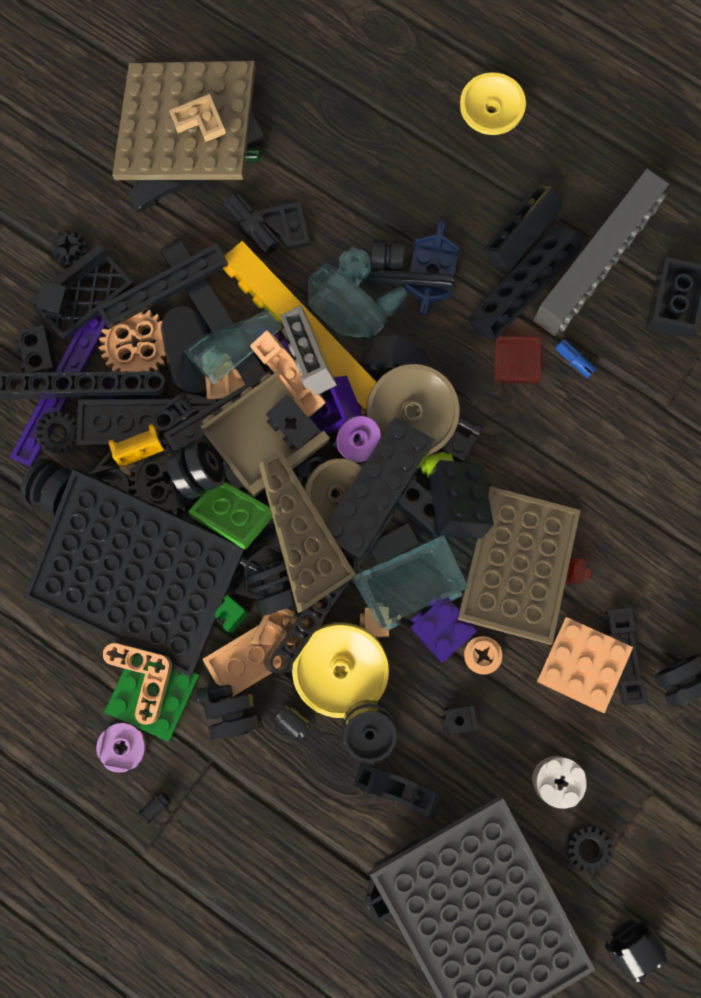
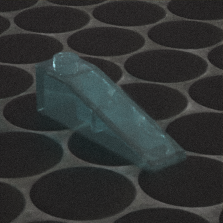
(227, 347)

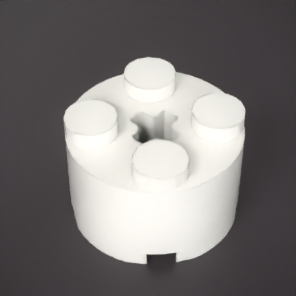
(573, 784)

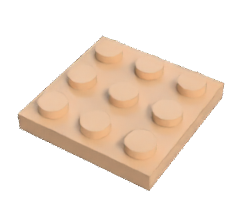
(585, 665)

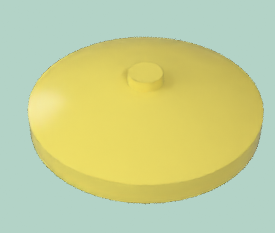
(340, 668)

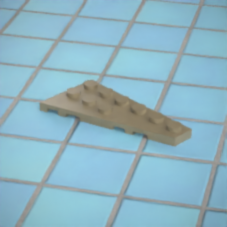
(308, 548)

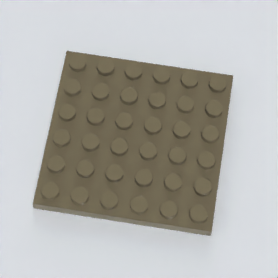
(147, 135)

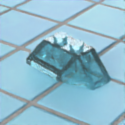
(343, 303)

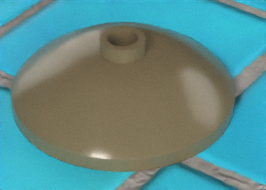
(330, 475)

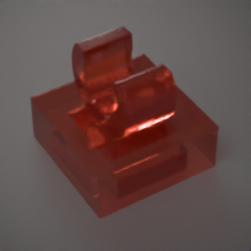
(577, 572)

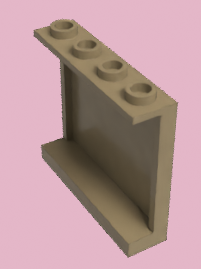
(247, 439)

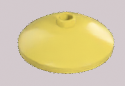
(493, 93)

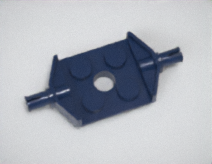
(433, 252)

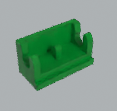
(232, 612)

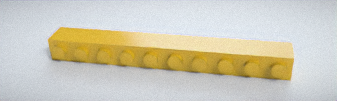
(277, 299)

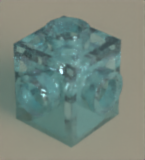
(355, 264)

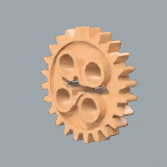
(137, 361)

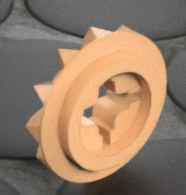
(494, 654)

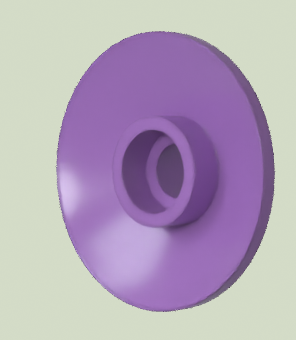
(367, 439)

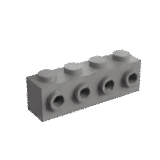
(307, 350)

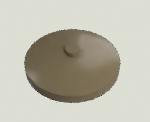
(417, 398)

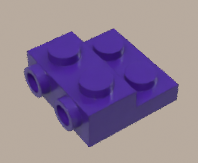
(441, 629)

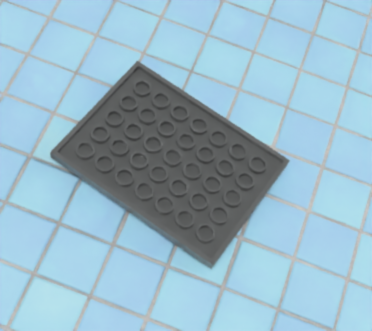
(482, 911)

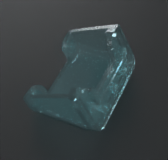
(411, 582)

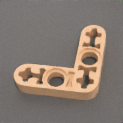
(151, 675)

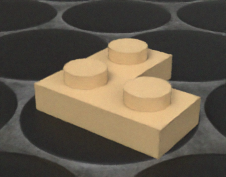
(201, 113)

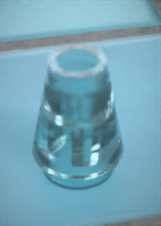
(391, 301)

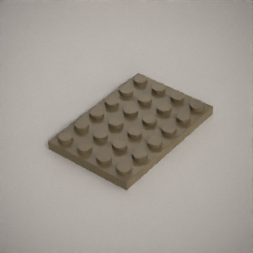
(520, 566)

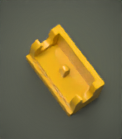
(136, 447)

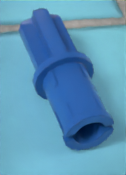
(575, 358)

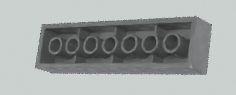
(601, 253)

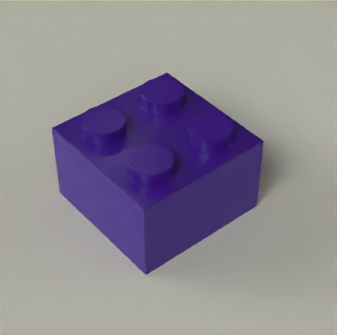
(339, 407)

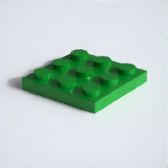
(127, 692)

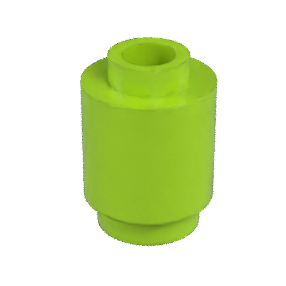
(431, 461)

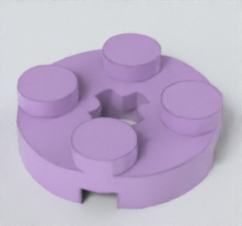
(110, 755)

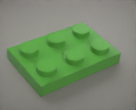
(231, 514)

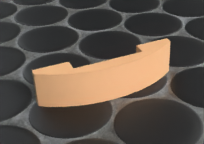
(280, 360)

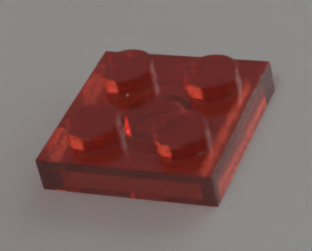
(517, 360)

